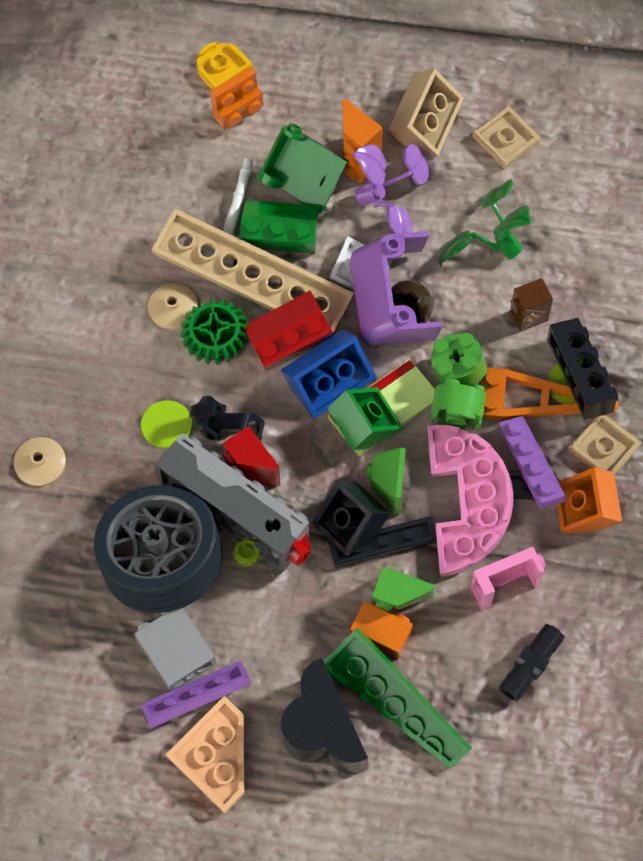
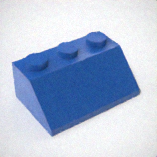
(328, 371)

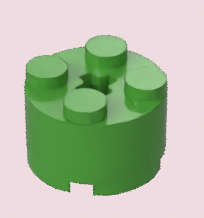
(459, 358)
(458, 404)

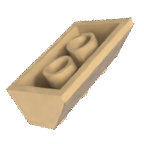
(426, 112)

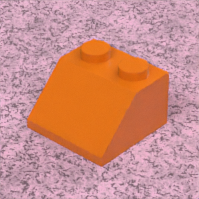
(589, 502)

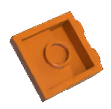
(236, 99)

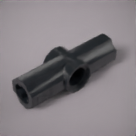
(531, 662)

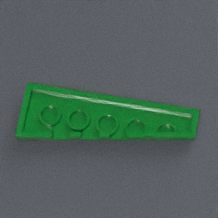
(378, 682)

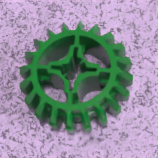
(192, 333)

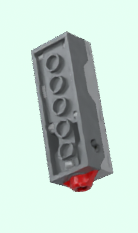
(237, 503)

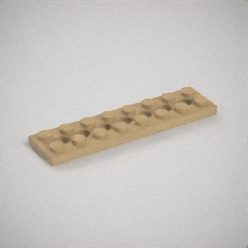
(247, 257)

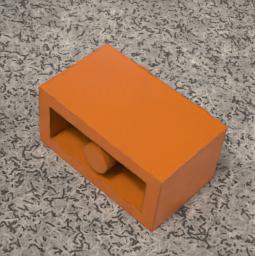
(384, 629)

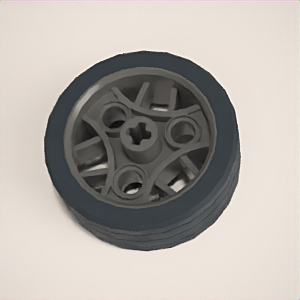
(158, 548)

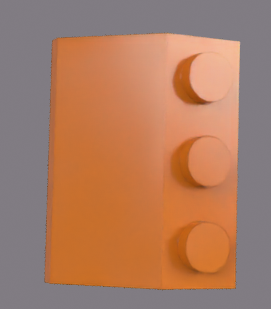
(357, 132)

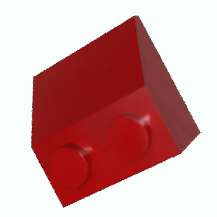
(252, 458)

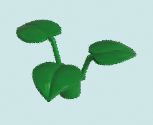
(504, 237)

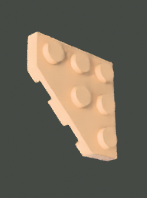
(214, 755)

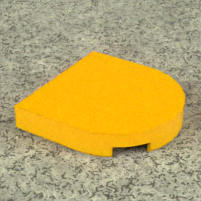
(220, 62)

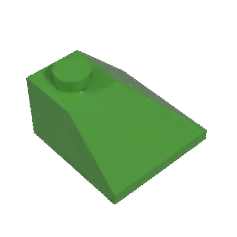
(387, 477)
(400, 590)

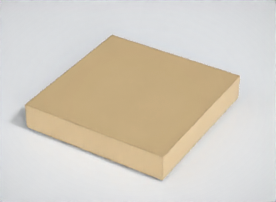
(506, 137)
(605, 445)

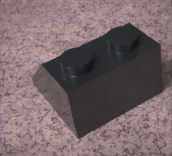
(350, 516)

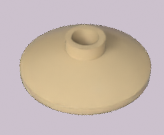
(167, 315)
(43, 471)

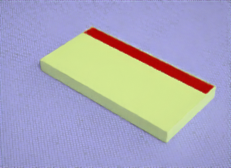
(405, 392)

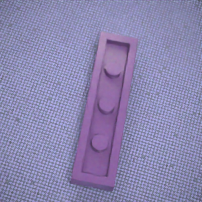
(531, 462)
(195, 694)

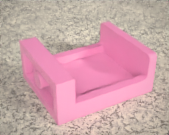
(505, 571)

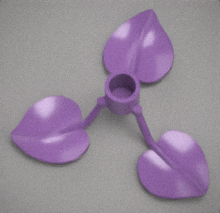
(374, 165)

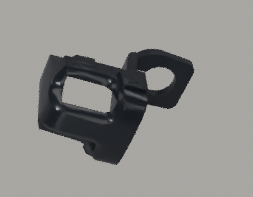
(212, 419)

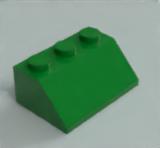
(280, 226)

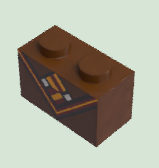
(530, 305)

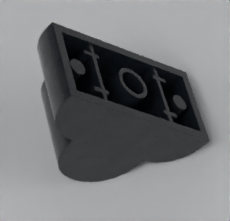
(319, 725)

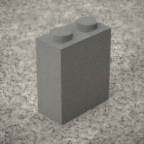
(175, 648)

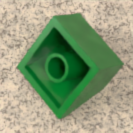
(364, 417)

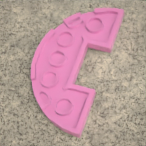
(483, 496)

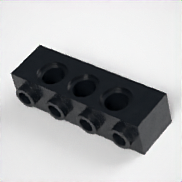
(582, 368)

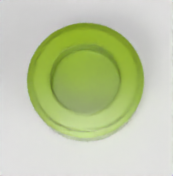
(244, 554)

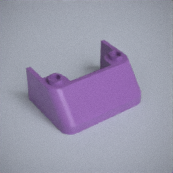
(376, 315)

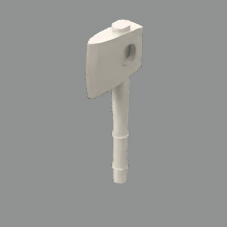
(234, 210)

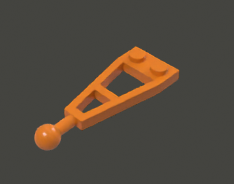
(495, 394)

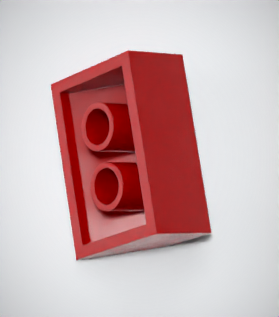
(288, 330)

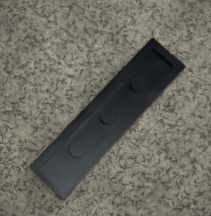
(388, 542)

